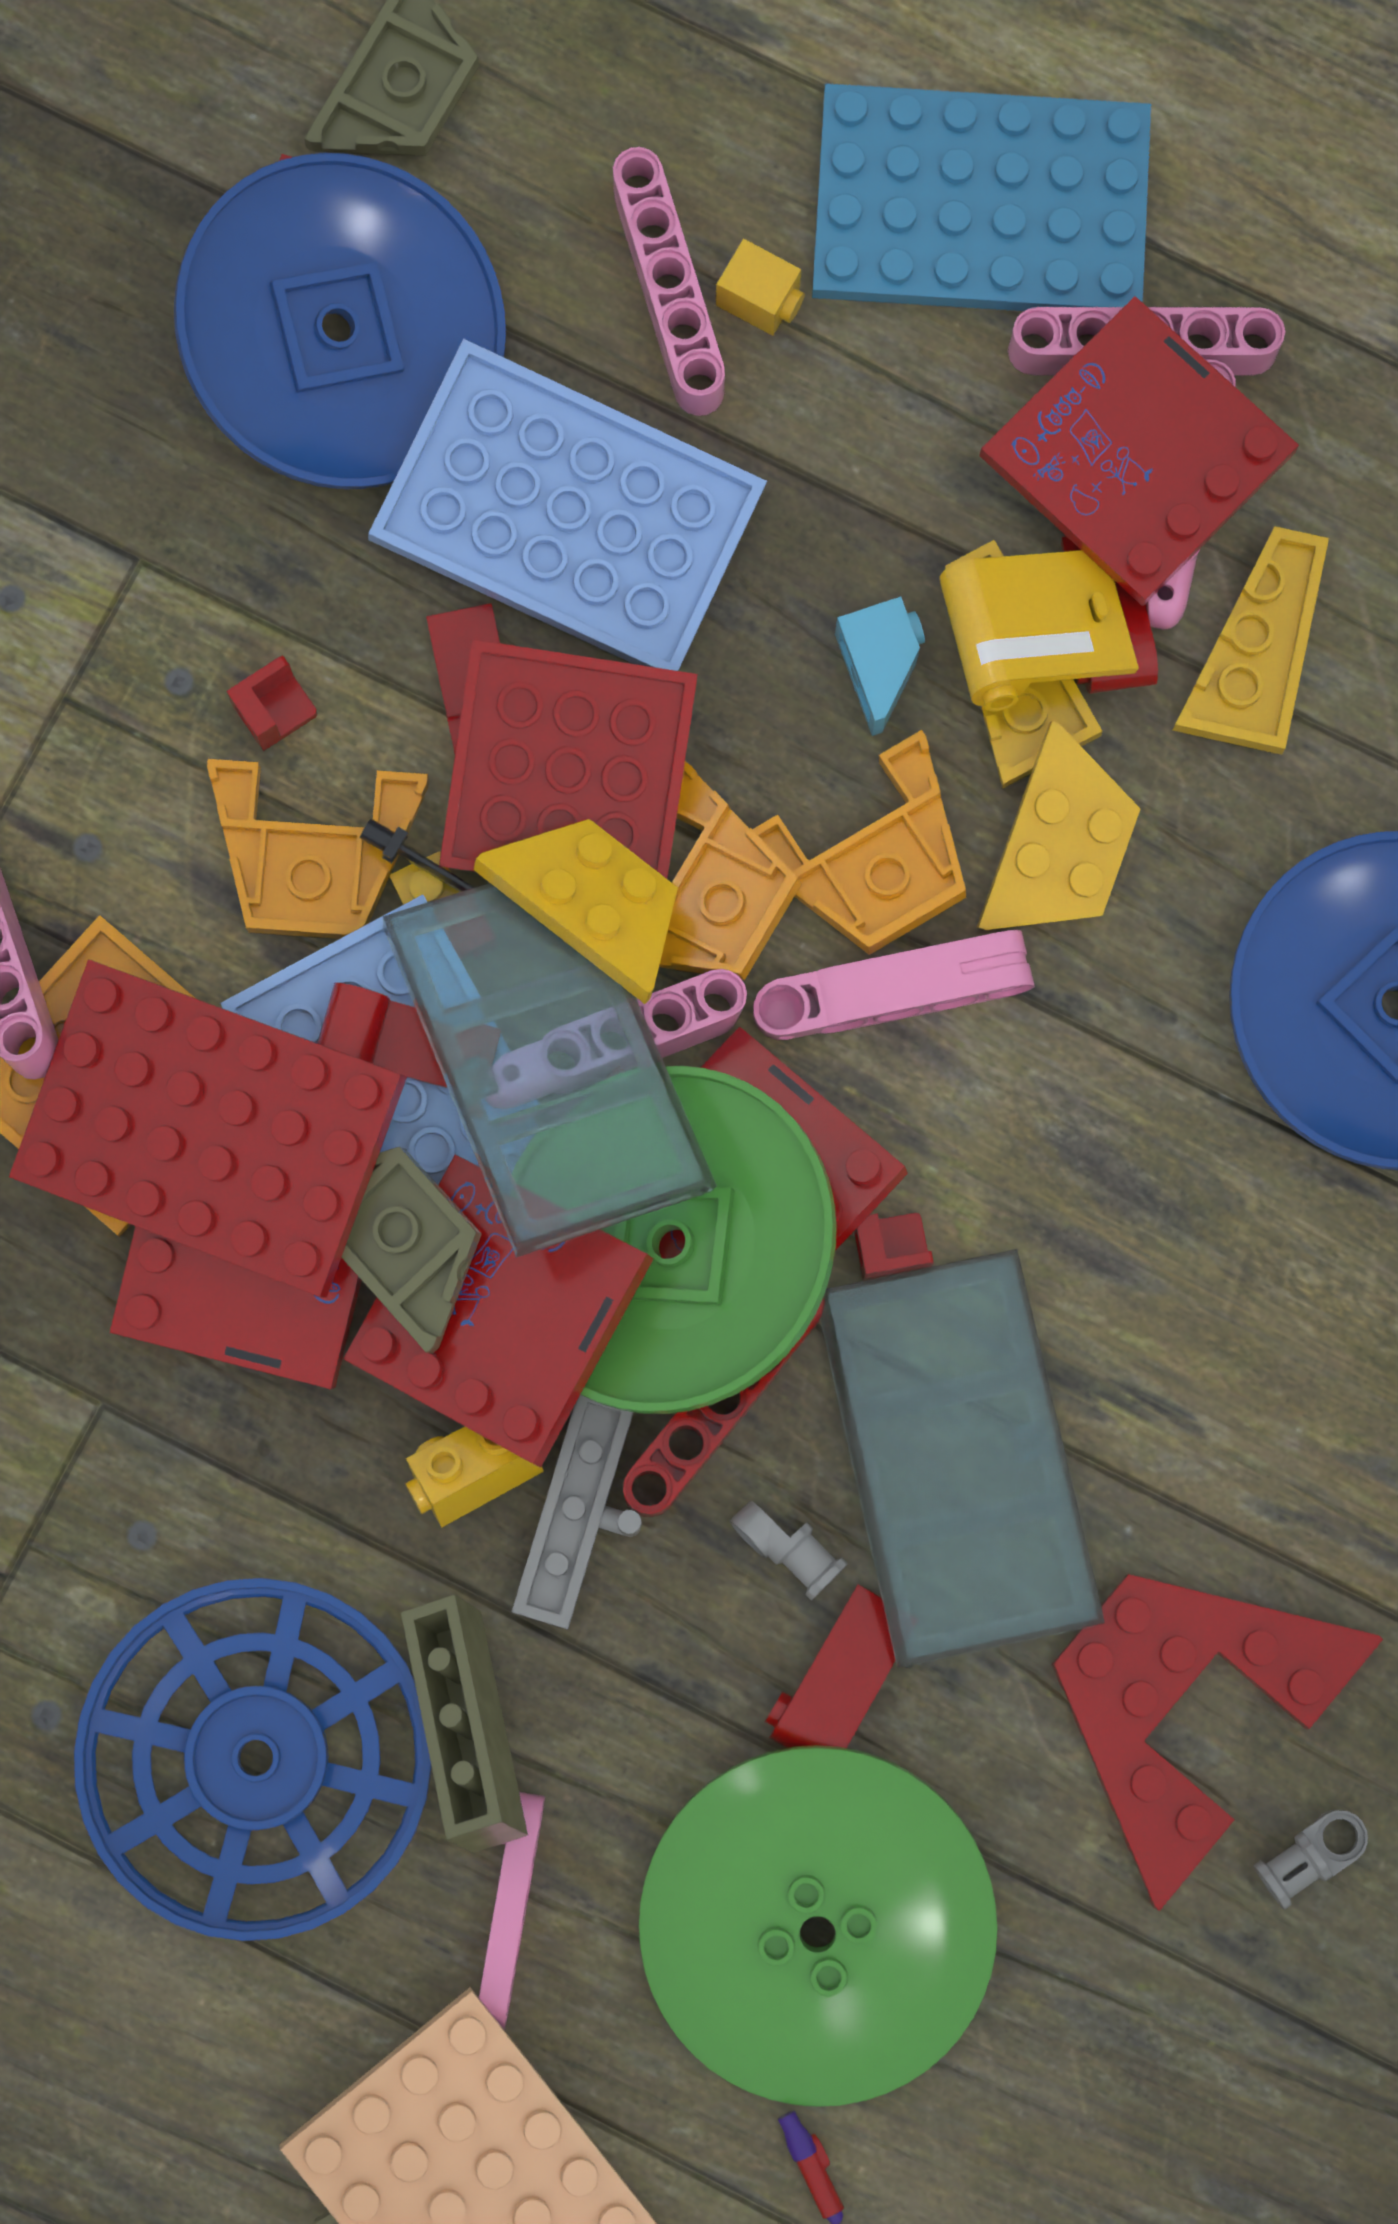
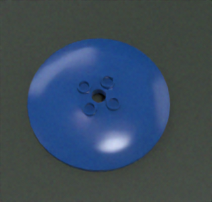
(315, 243)
(1312, 997)

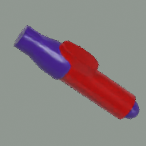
(812, 2163)

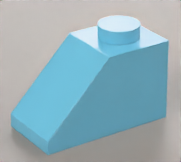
(880, 655)

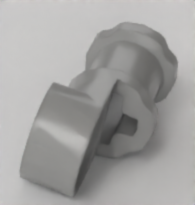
(799, 1553)
(1315, 1856)

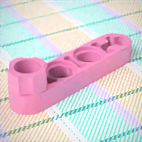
(510, 1912)

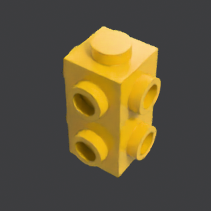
(463, 1473)

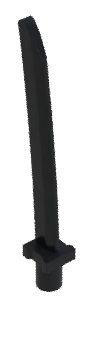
(393, 844)

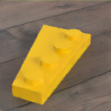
(1258, 660)
(1020, 730)

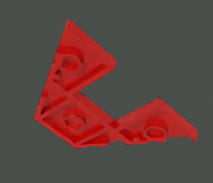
(1142, 1662)

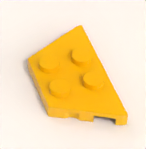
(1062, 840)
(590, 897)

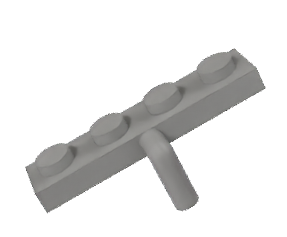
(575, 1513)

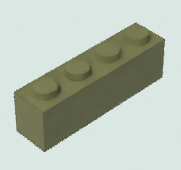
(463, 1724)

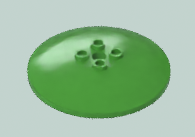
(749, 1260)
(833, 1841)

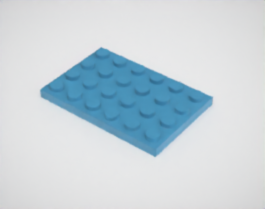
(980, 199)

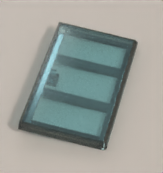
(545, 1070)
(959, 1459)

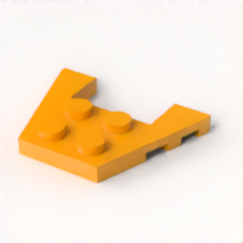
(888, 872)
(305, 874)
(727, 888)

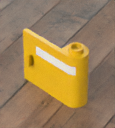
(1034, 623)

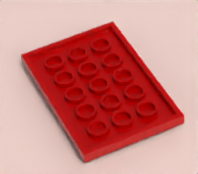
(208, 1128)

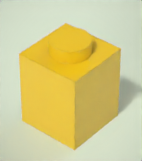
(760, 288)

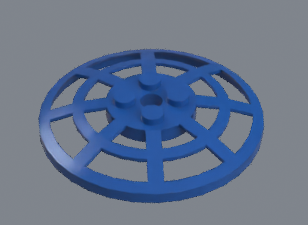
(215, 1766)

